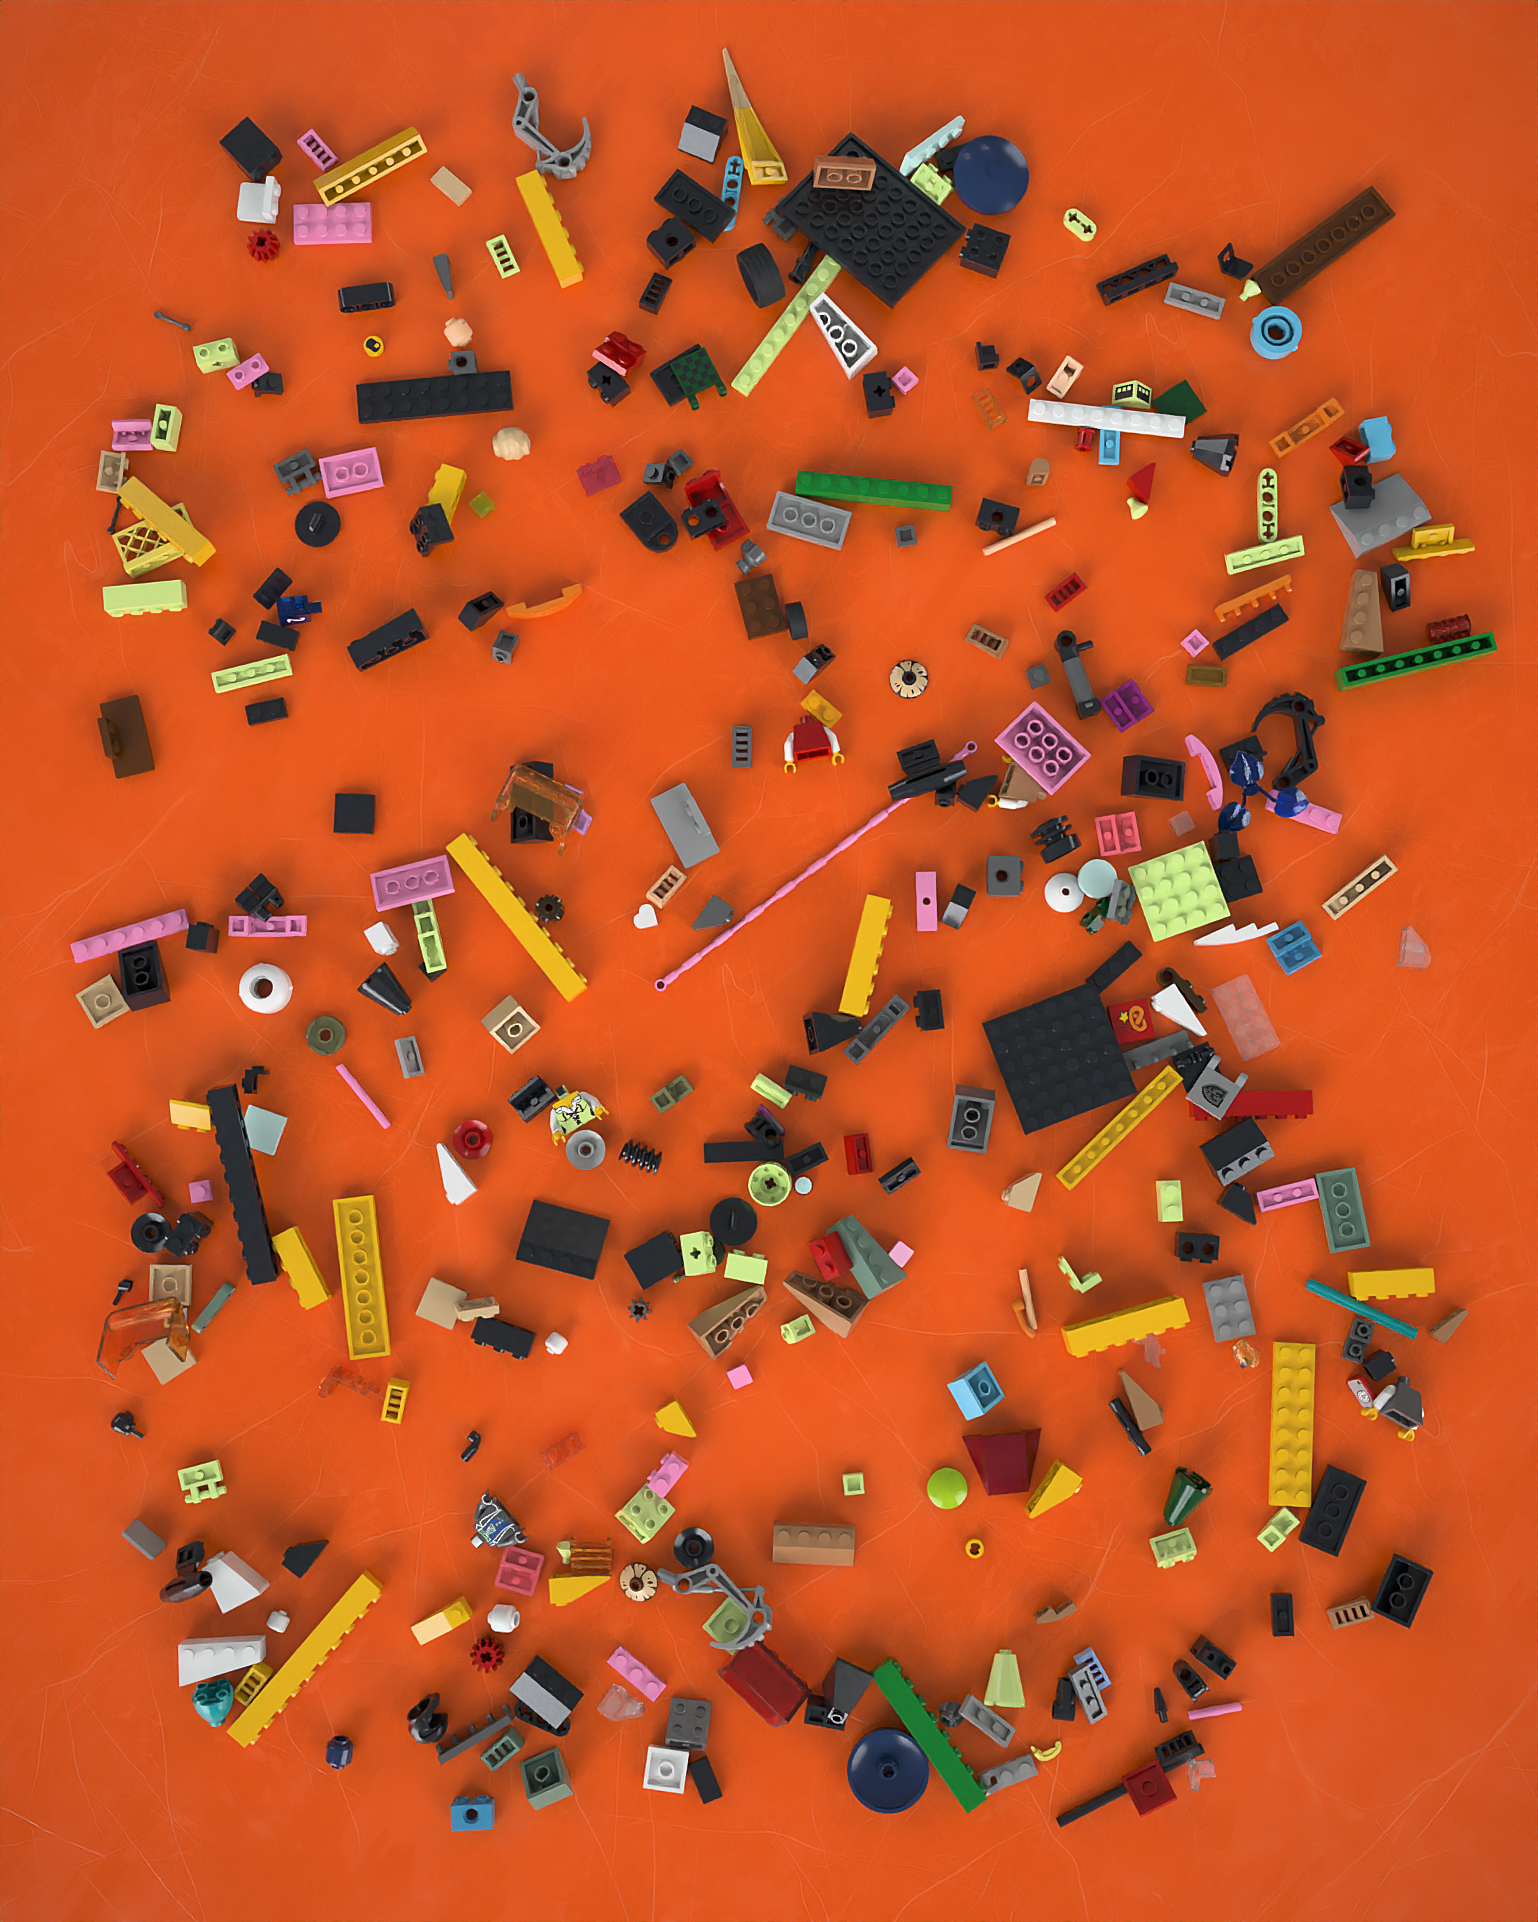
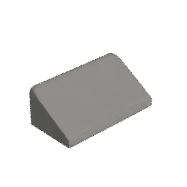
(144, 1539)

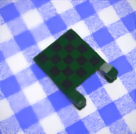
(695, 374)

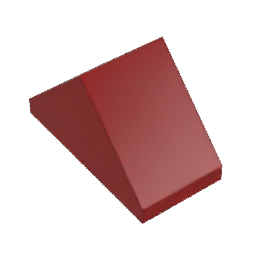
(1349, 451)
(1141, 483)

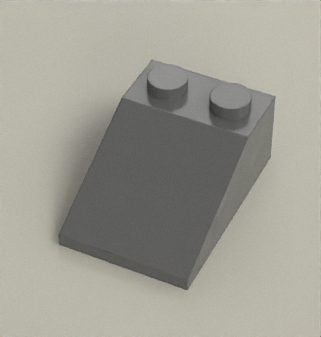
(971, 1119)

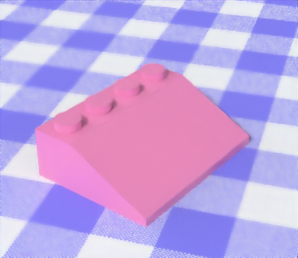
(1043, 748)

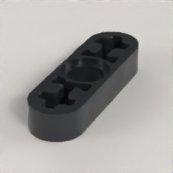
(544, 1726)

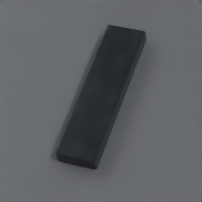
(741, 1152)

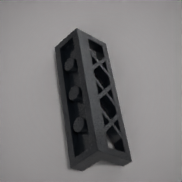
(1137, 283)

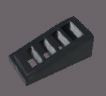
(649, 306)
(1179, 1741)

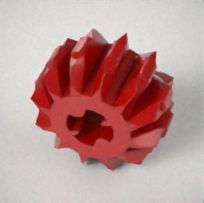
(263, 253)
(481, 1649)

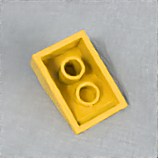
(1055, 1487)

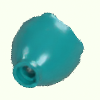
(213, 1701)

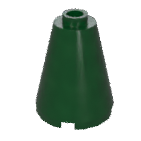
(1185, 1495)

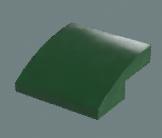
(1180, 402)

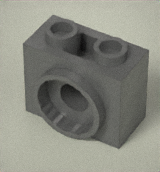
(1012, 868)

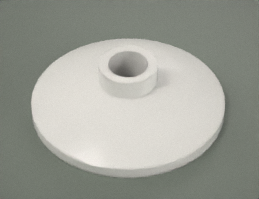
(1054, 893)

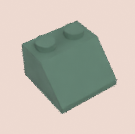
(546, 1779)

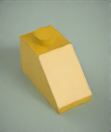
(675, 1420)

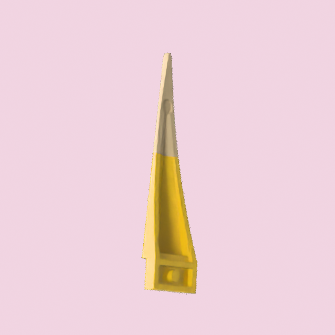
(757, 150)

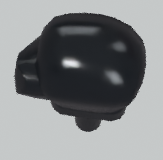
(124, 1424)

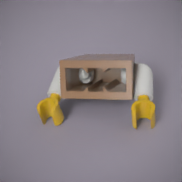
(1017, 788)

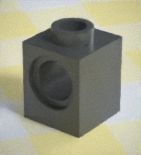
(460, 356)

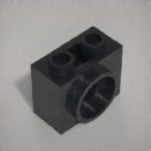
(671, 231)

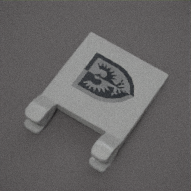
(1214, 1091)

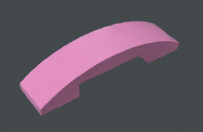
(1195, 748)
(273, 927)

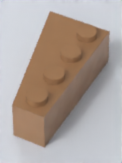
(1362, 616)

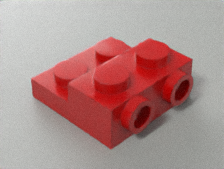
(620, 353)

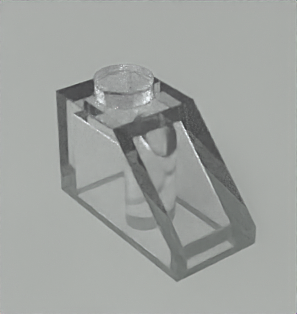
(1413, 950)

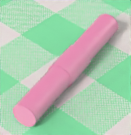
(1214, 1710)

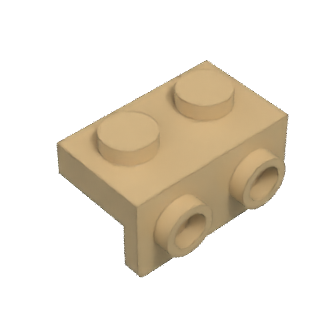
(111, 471)

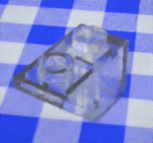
(620, 1706)

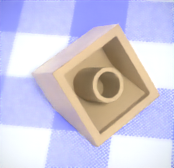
(510, 1024)
(1022, 1192)

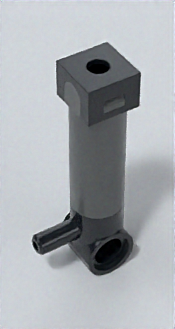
(1086, 702)

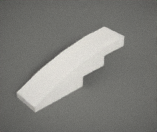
(1229, 934)

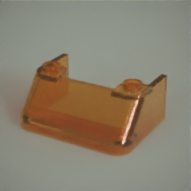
(544, 799)
(141, 1325)

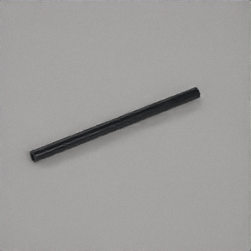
(1107, 1797)

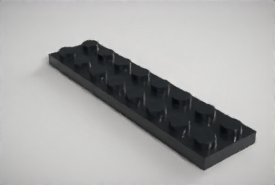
(434, 397)

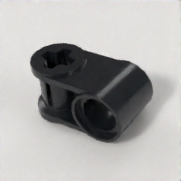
(760, 1128)
(1191, 1681)

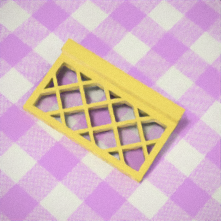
(144, 560)

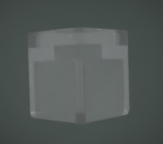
(1199, 1769)

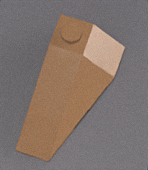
(830, 1304)
(720, 1323)

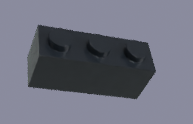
(504, 1337)

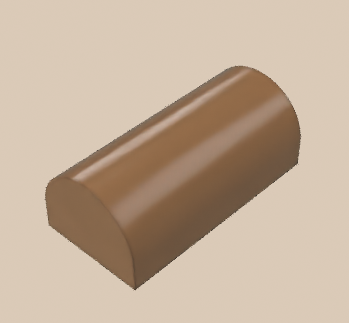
(1038, 472)

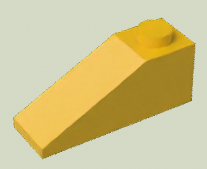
(567, 1588)
(443, 1620)

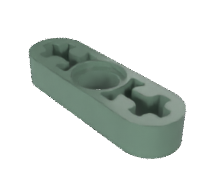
(213, 1307)

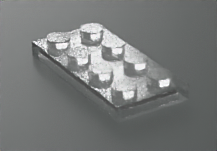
(1245, 1017)

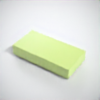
(771, 1090)

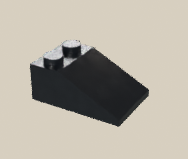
(1152, 778)
(143, 976)

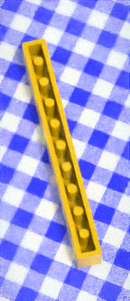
(516, 917)
(306, 1657)

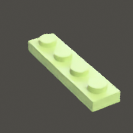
(1264, 554)
(252, 673)

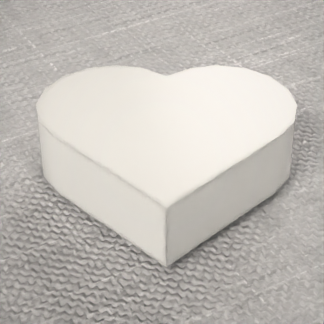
(646, 917)

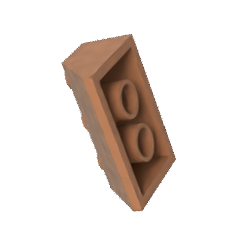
(843, 172)

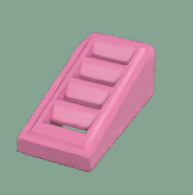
(306, 138)

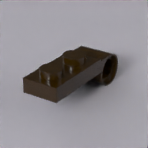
(1185, 988)

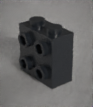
(984, 250)
(188, 1234)

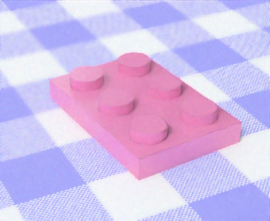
(351, 472)

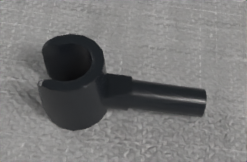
(125, 1285)

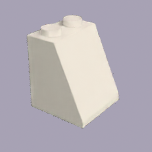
(233, 1580)

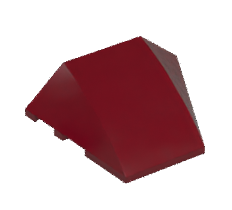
(1004, 1459)

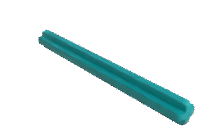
(1361, 1308)

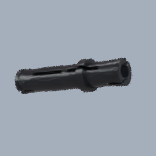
(1130, 1427)

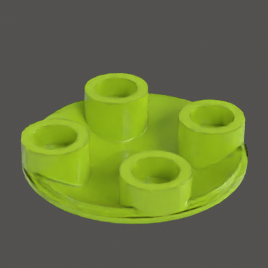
(947, 1488)

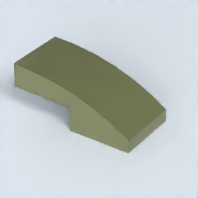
(672, 1093)

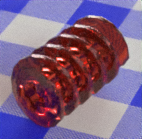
(1448, 629)

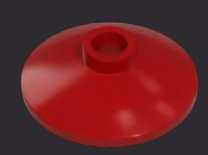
(462, 1137)

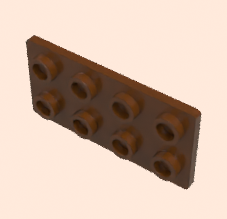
(125, 737)

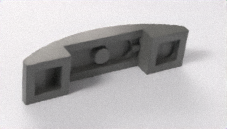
(876, 1029)

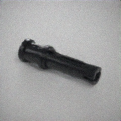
(803, 264)

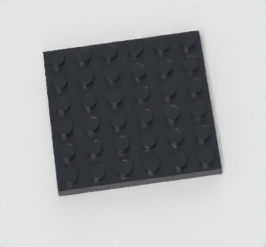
(1059, 1058)

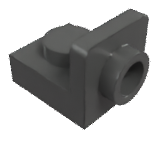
(504, 646)

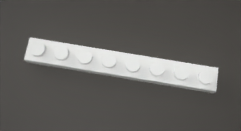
(1106, 418)

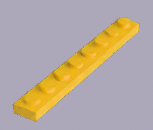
(1119, 1127)

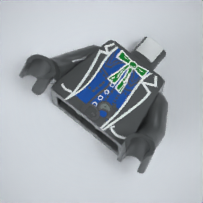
(495, 1524)

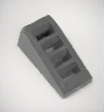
(443, 269)
(742, 729)

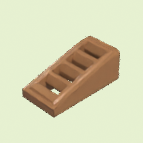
(990, 635)
(1445, 1328)
(1355, 1603)

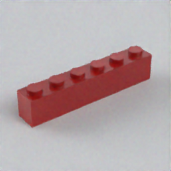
(1263, 1104)

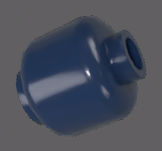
(339, 1751)

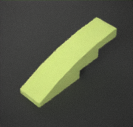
(429, 935)

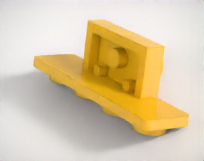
(1433, 541)

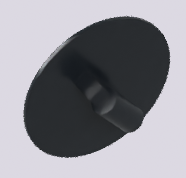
(317, 524)
(733, 1221)

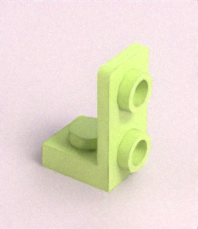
(1088, 1279)

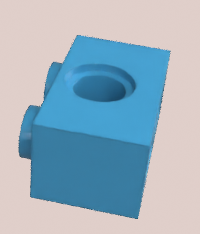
(463, 1821)

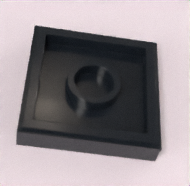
(354, 813)

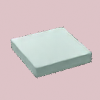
(264, 1129)

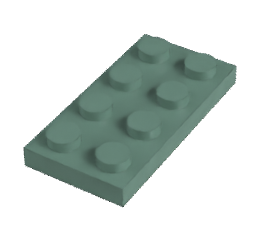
(1342, 1210)

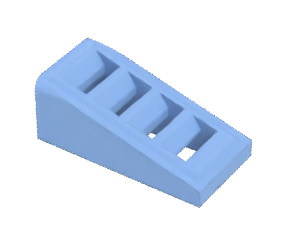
(1087, 1654)

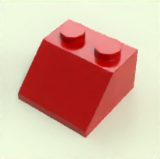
(830, 1256)

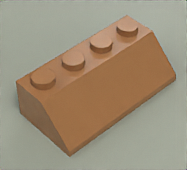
(813, 1543)

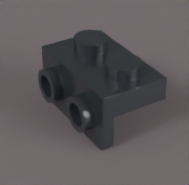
(929, 1010)
(532, 1098)

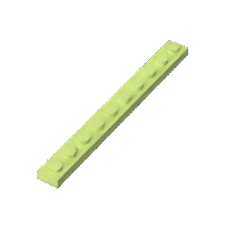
(786, 326)

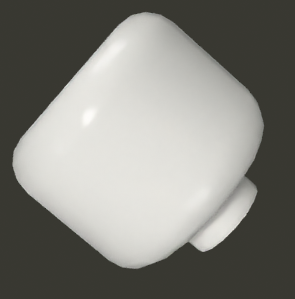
(556, 1343)
(278, 1621)

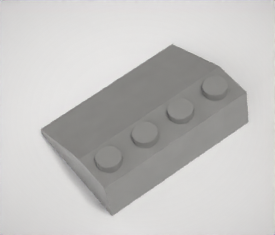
(1390, 516)

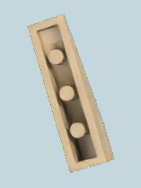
(1360, 886)

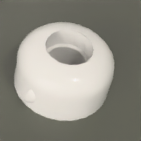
(281, 988)

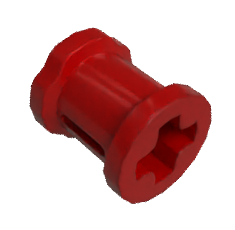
(1084, 433)

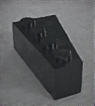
(388, 640)

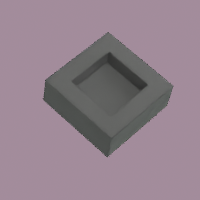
(680, 462)
(905, 536)
(1038, 676)

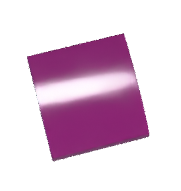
(1126, 705)

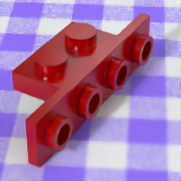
(130, 1180)

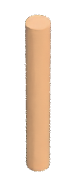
(1027, 1298)

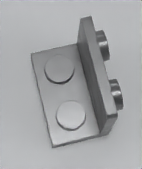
(688, 1723)

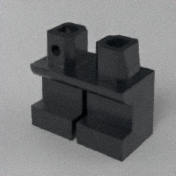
(263, 889)
(1213, 1657)

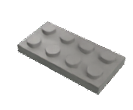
(809, 520)

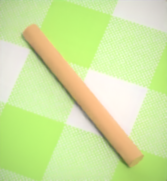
(1019, 536)

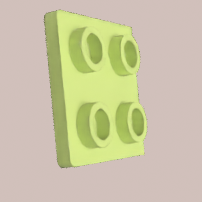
(645, 1513)

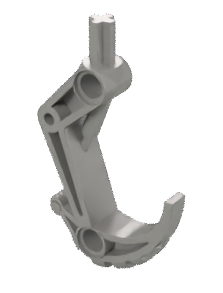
(527, 114)
(698, 1583)

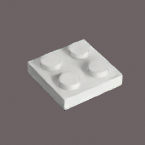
(666, 1768)

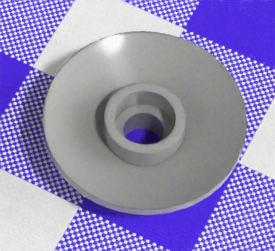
(575, 1147)

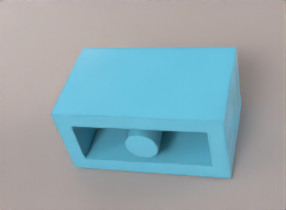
(1377, 436)

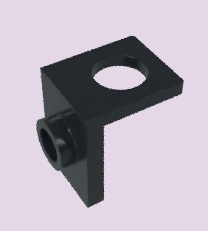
(1233, 265)
(1023, 371)

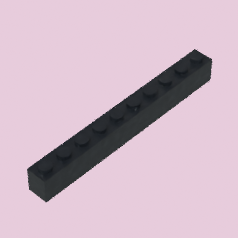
(243, 1184)

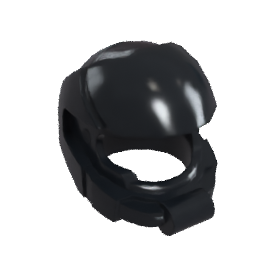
(424, 1724)

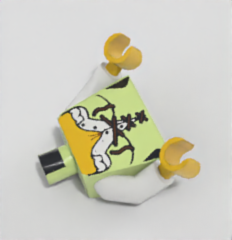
(572, 1112)

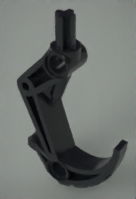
(1305, 748)

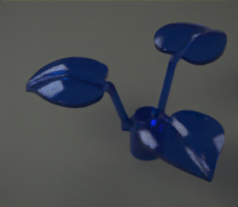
(1245, 773)

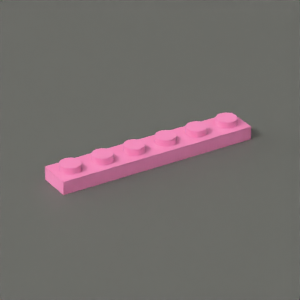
(130, 936)

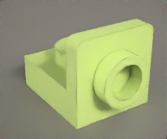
(797, 1329)

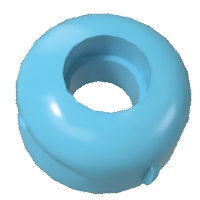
(1282, 320)

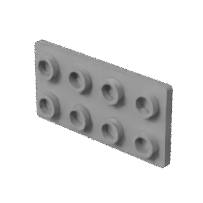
(685, 825)

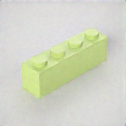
(145, 597)

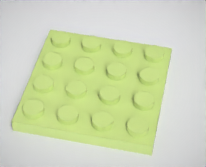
(1179, 891)

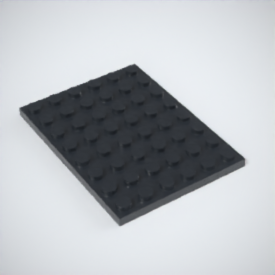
(878, 234)

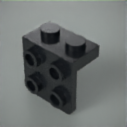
(430, 528)

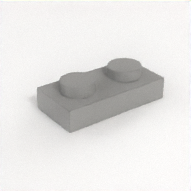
(409, 1057)

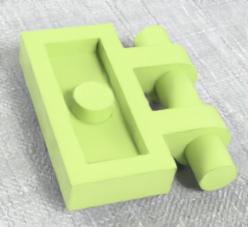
(201, 1475)

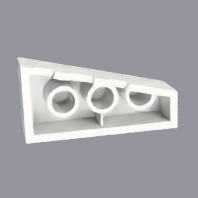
(846, 340)
(214, 1656)

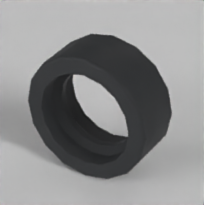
(796, 620)

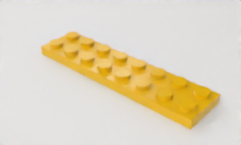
(362, 1277)
(1291, 1424)

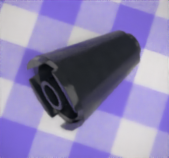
(386, 990)

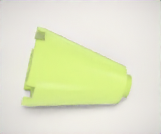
(1004, 1682)

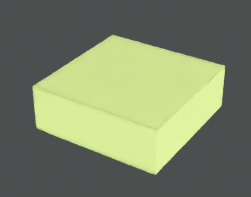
(853, 1483)

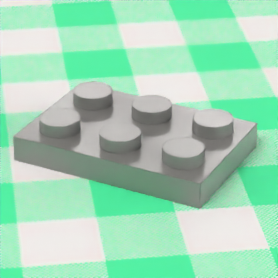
(1229, 1308)

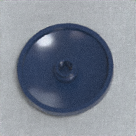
(990, 175)
(887, 1770)

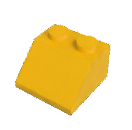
(191, 1114)

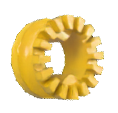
(980, 1549)

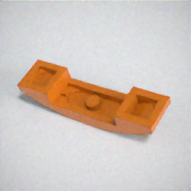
(1307, 428)
(570, 595)

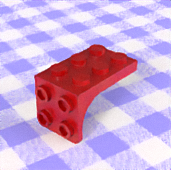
(711, 487)

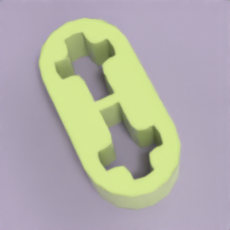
(1077, 226)

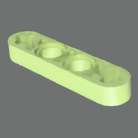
(1264, 506)

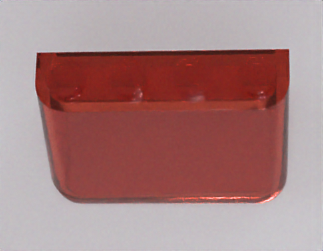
(765, 1683)

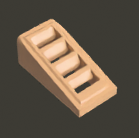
(665, 897)

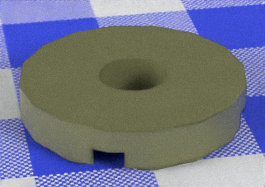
(337, 1039)

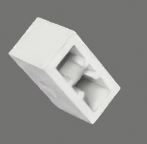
(382, 939)

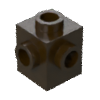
(555, 914)

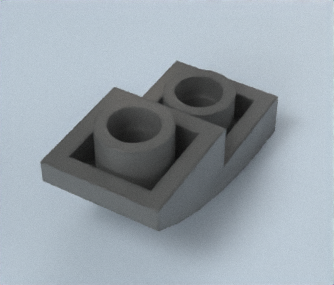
(1357, 1340)

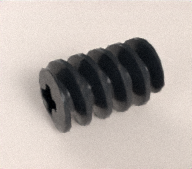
(641, 1156)

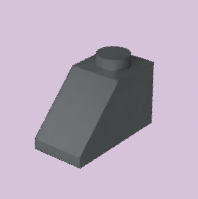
(714, 914)

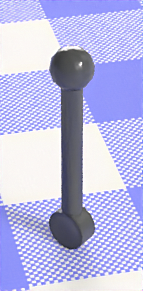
(158, 315)

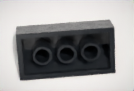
(525, 826)

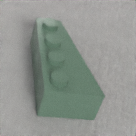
(872, 1265)

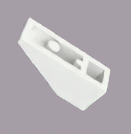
(1173, 1006)
(455, 1179)

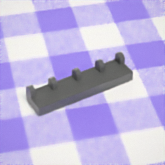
(1157, 1050)
(476, 1736)

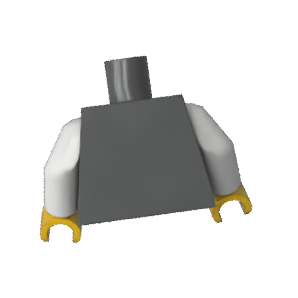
(1400, 1405)

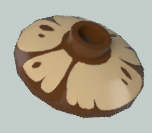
(644, 1576)

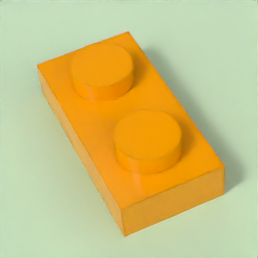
(821, 709)

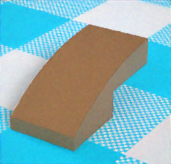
(1048, 1614)

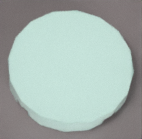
(1097, 878)

